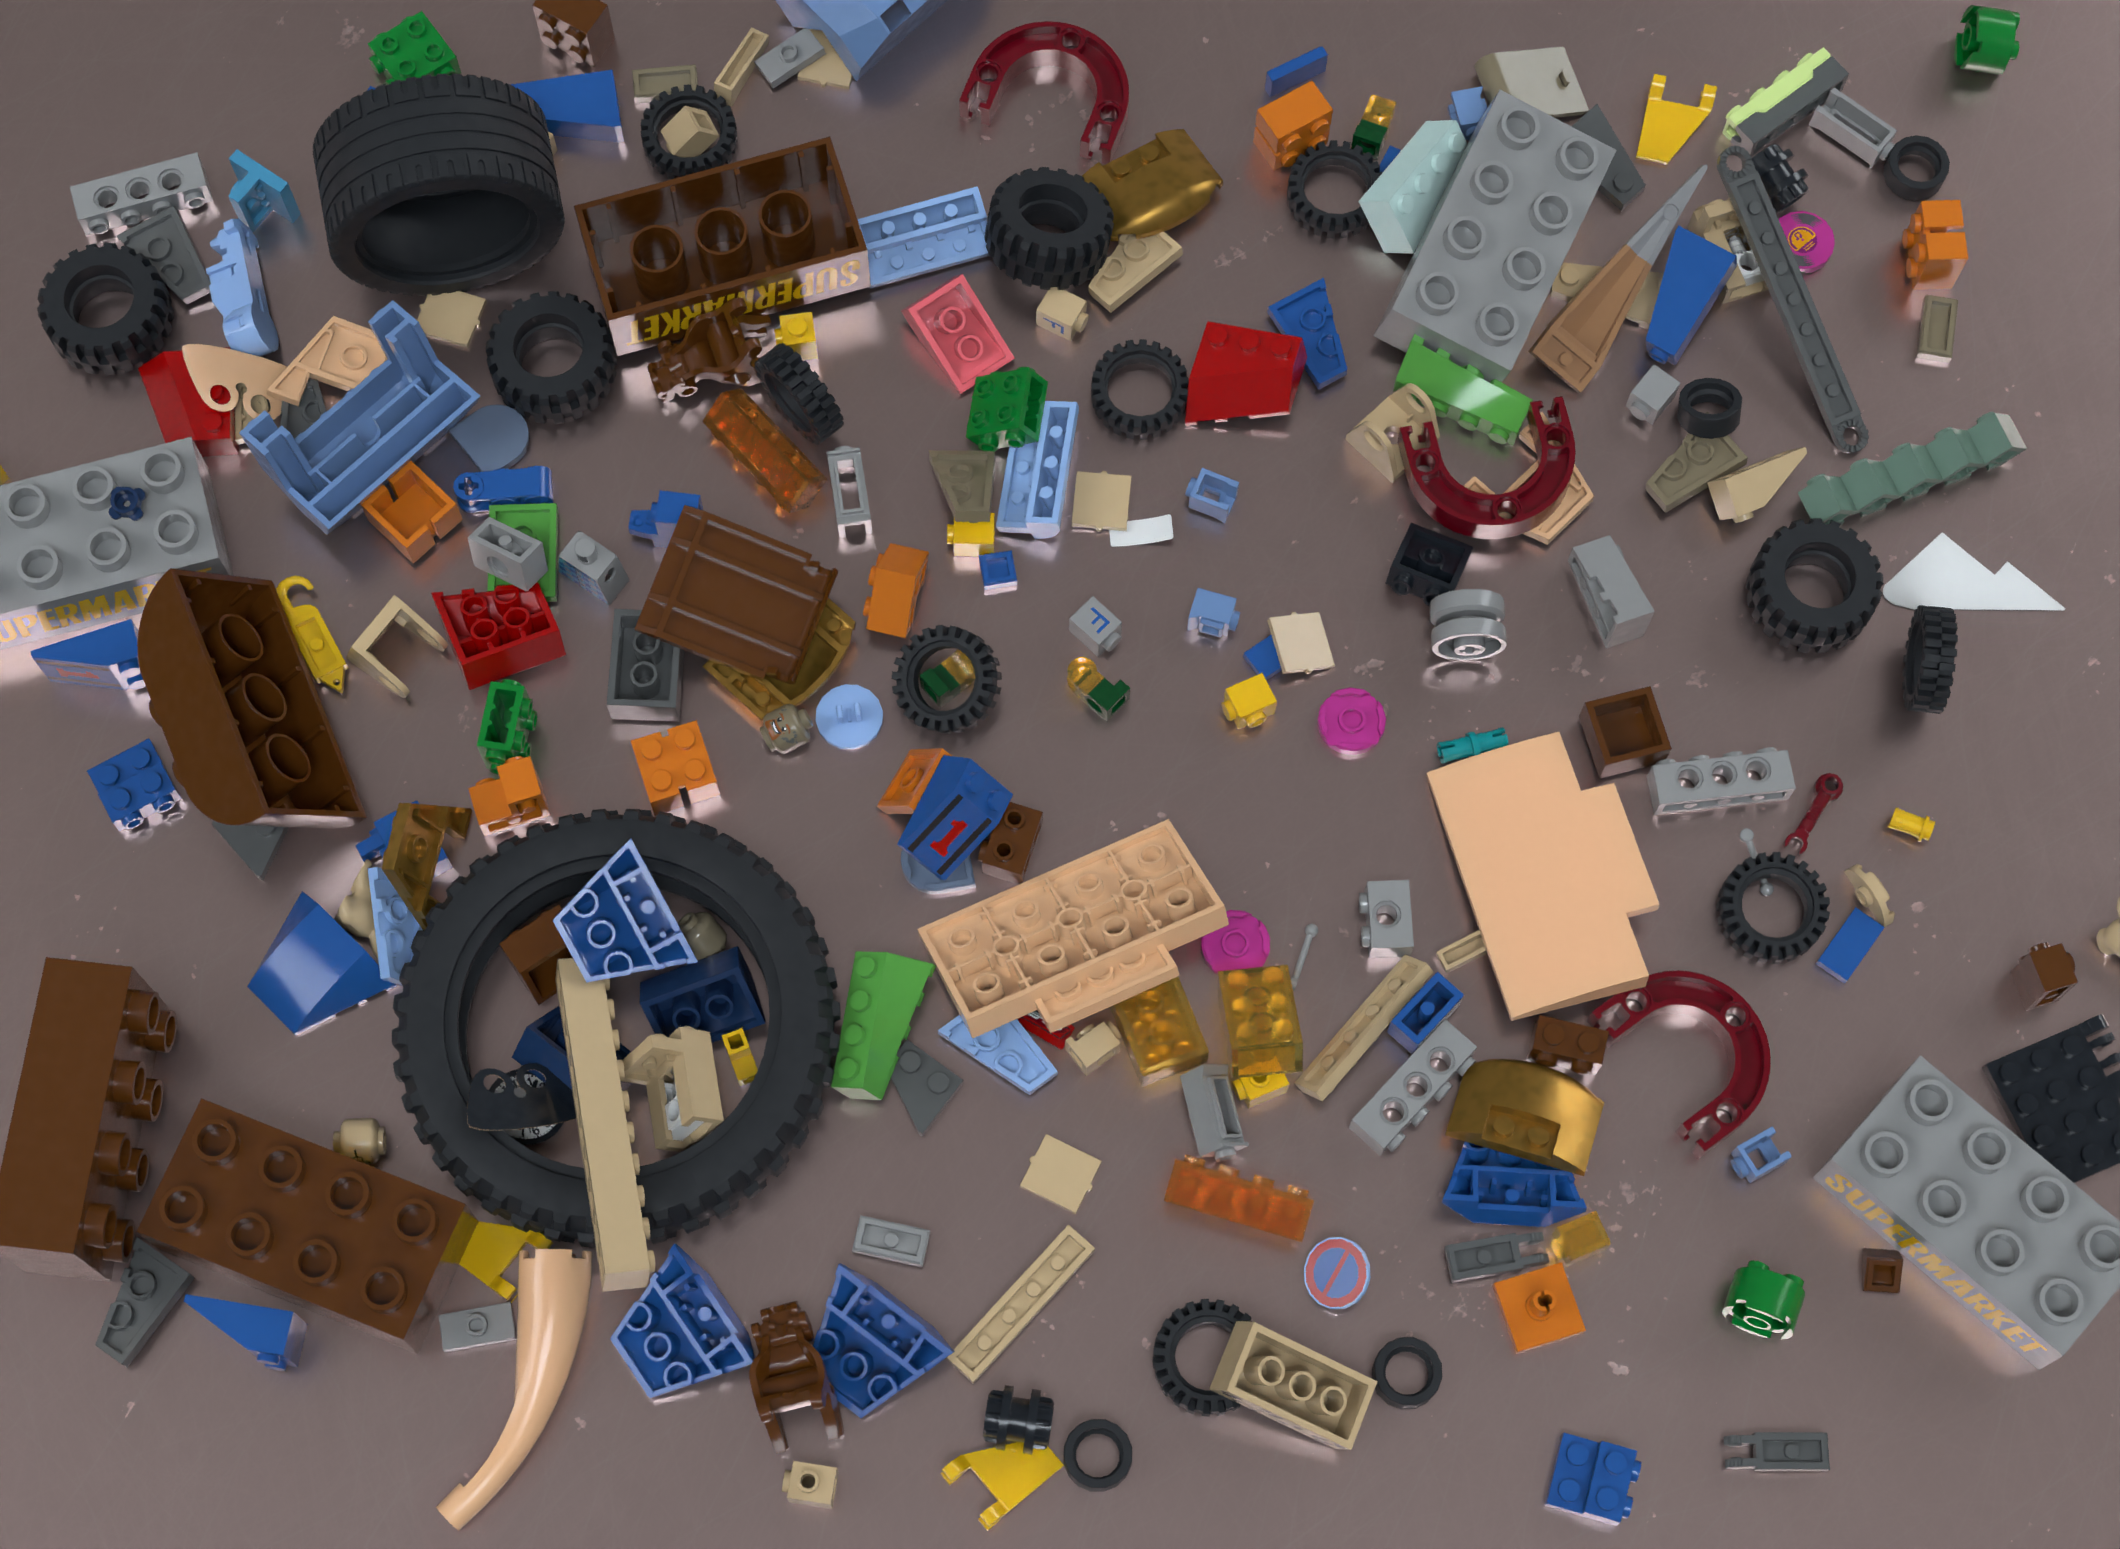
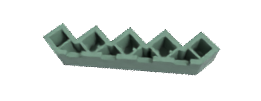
(1913, 469)

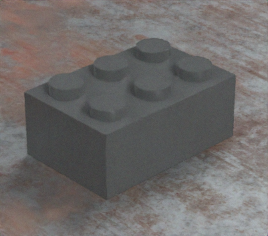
(643, 673)

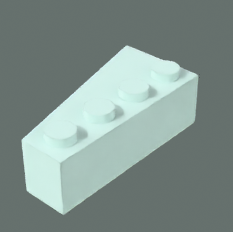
(1412, 186)

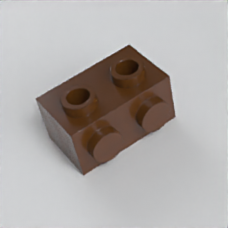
(1011, 843)
(2044, 975)
(1567, 1045)

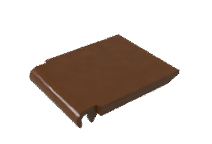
(736, 597)

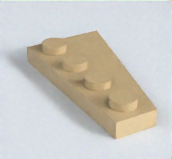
(1574, 277)

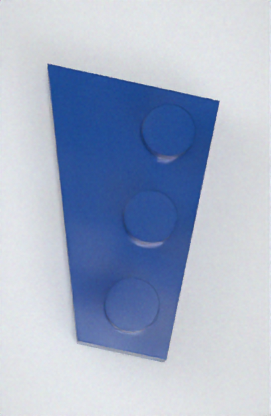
(1311, 317)

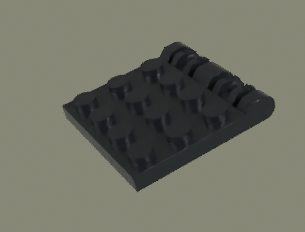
(2064, 1099)

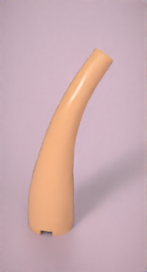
(549, 1328)

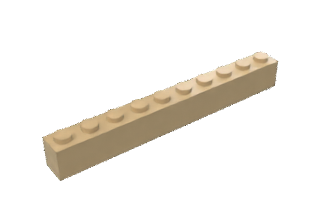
(604, 1131)

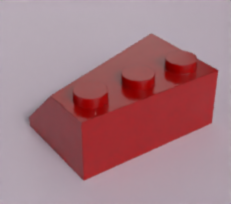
(1243, 374)
(182, 410)
(499, 631)

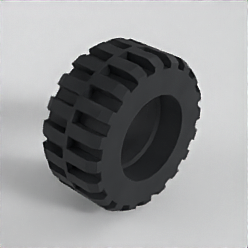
(1043, 256)
(93, 273)
(542, 320)
(1828, 548)

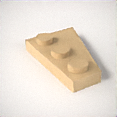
(1132, 267)

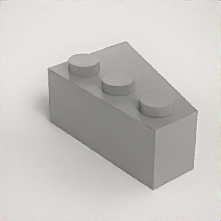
(1610, 591)

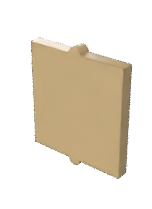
(828, 69)
(451, 316)
(1101, 501)
(1301, 642)
(1060, 1173)

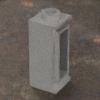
(1854, 127)
(841, 458)
(1213, 1111)

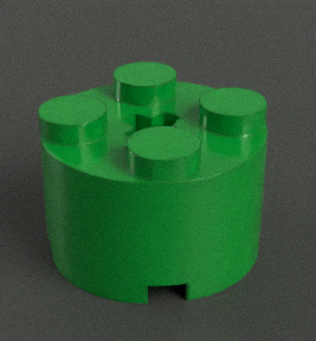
(1987, 39)
(1764, 1300)

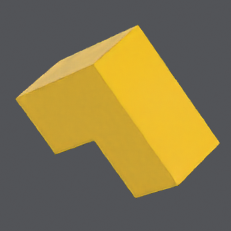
(740, 1056)

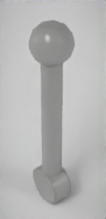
(1747, 836)
(1311, 931)

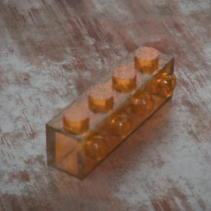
(764, 450)
(1239, 1199)

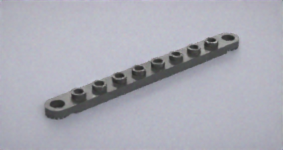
(1792, 299)

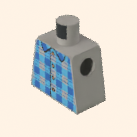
(587, 565)

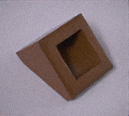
(1881, 1270)

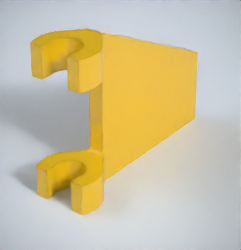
(1669, 123)
(494, 1249)
(1005, 1474)

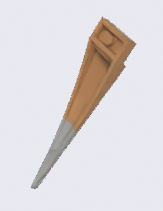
(1587, 325)

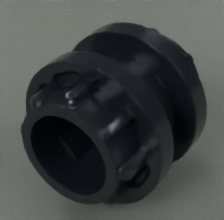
(1779, 178)
(1018, 1419)

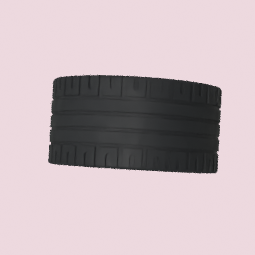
(437, 185)

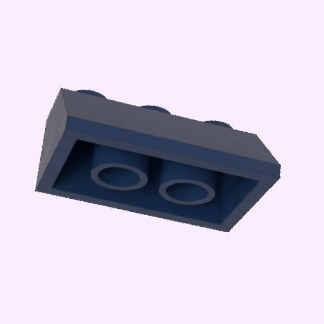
(705, 995)
(545, 1045)

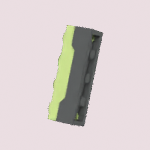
(1784, 102)

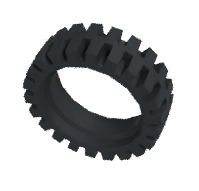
(672, 104)
(1318, 158)
(1149, 355)

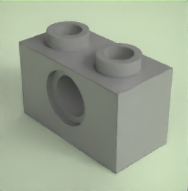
(507, 554)
(1389, 898)

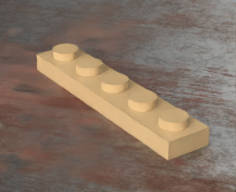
(1363, 1027)
(1020, 1304)

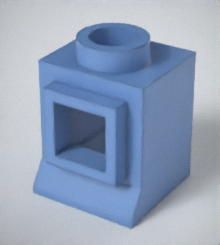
(1467, 109)
(1215, 484)
(1213, 613)
(1762, 1142)

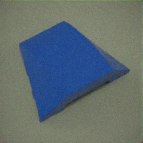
(622, 922)
(314, 969)
(1510, 1190)
(681, 1329)
(873, 1342)

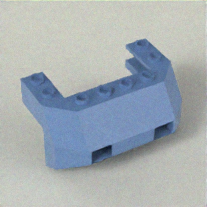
(860, 29)
(370, 431)

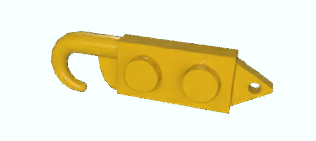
(313, 637)

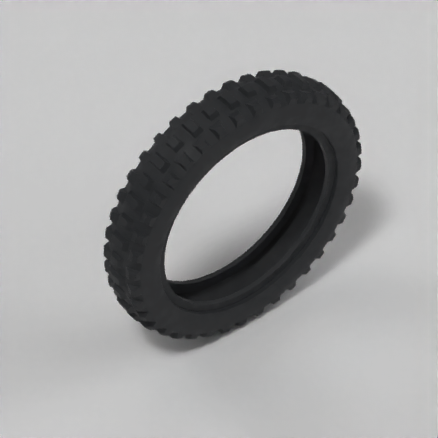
(557, 864)

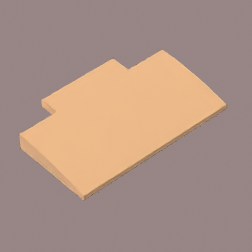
(1546, 874)
(1076, 934)

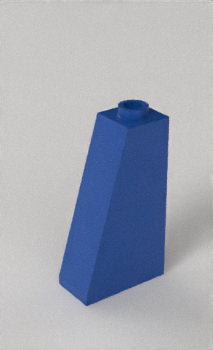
(579, 105)
(1688, 290)

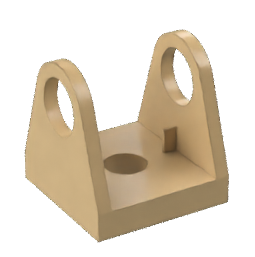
(1394, 412)
(393, 611)

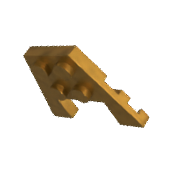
(415, 850)

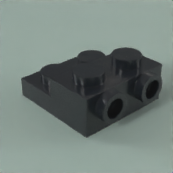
(1427, 564)

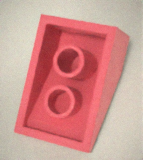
(958, 333)

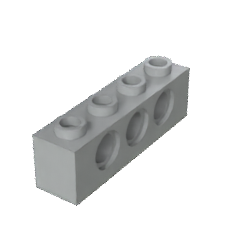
(125, 188)
(1671, 797)
(1443, 1043)

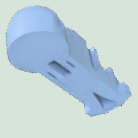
(240, 292)

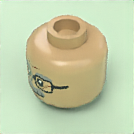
(361, 1140)

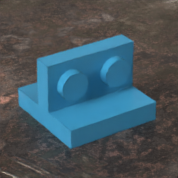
(259, 193)

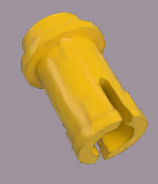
(1912, 824)

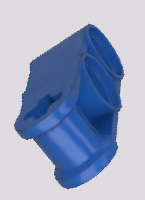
(504, 487)

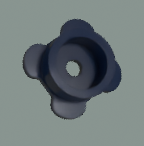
(122, 494)

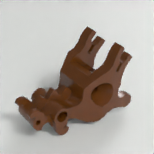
(711, 350)
(790, 1373)

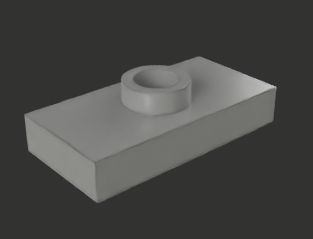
(790, 57)
(891, 1241)
(477, 1327)

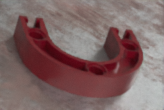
(1045, 45)
(1478, 513)
(1708, 1002)

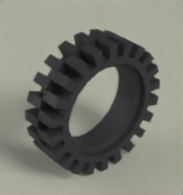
(799, 393)
(1929, 659)
(908, 679)
(1797, 877)
(1164, 1351)

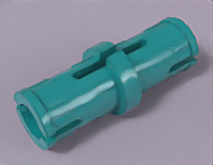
(1471, 745)

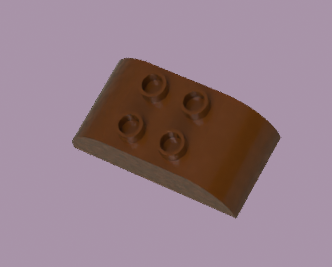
(241, 705)

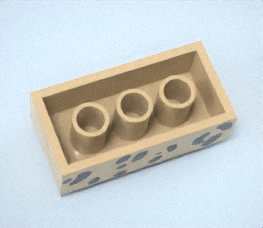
(1293, 1385)

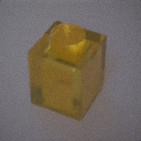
(1580, 1239)

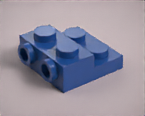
(134, 785)
(1593, 1479)

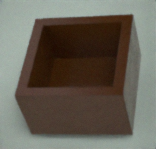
(575, 27)
(1624, 732)
(535, 954)

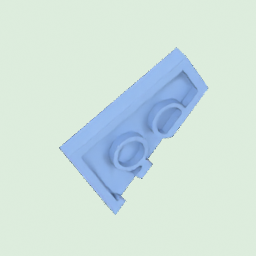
(393, 926)
(1005, 1051)

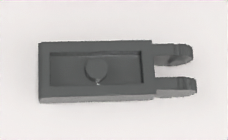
(1492, 1256)
(1781, 1451)

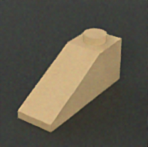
(1753, 485)

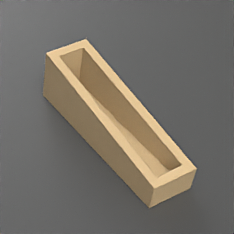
(740, 66)
(1462, 951)

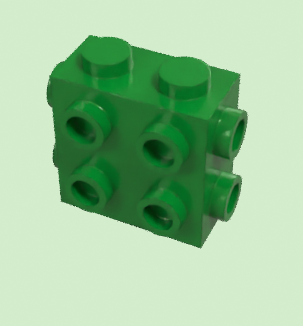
(412, 51)
(1007, 409)
(506, 724)

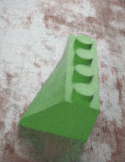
(1464, 393)
(876, 1021)

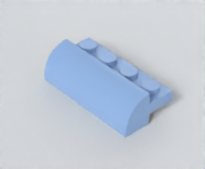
(925, 236)
(1039, 475)

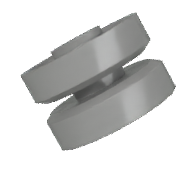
(1468, 624)

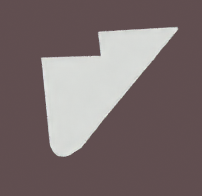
(1954, 579)

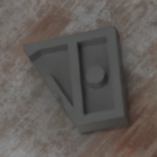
(253, 844)
(923, 1085)

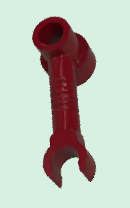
(1820, 802)

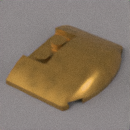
(1156, 184)
(821, 661)
(1527, 1113)

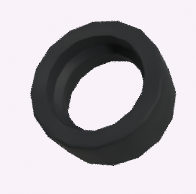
(1922, 147)
(1712, 391)
(1424, 1351)
(1107, 1482)

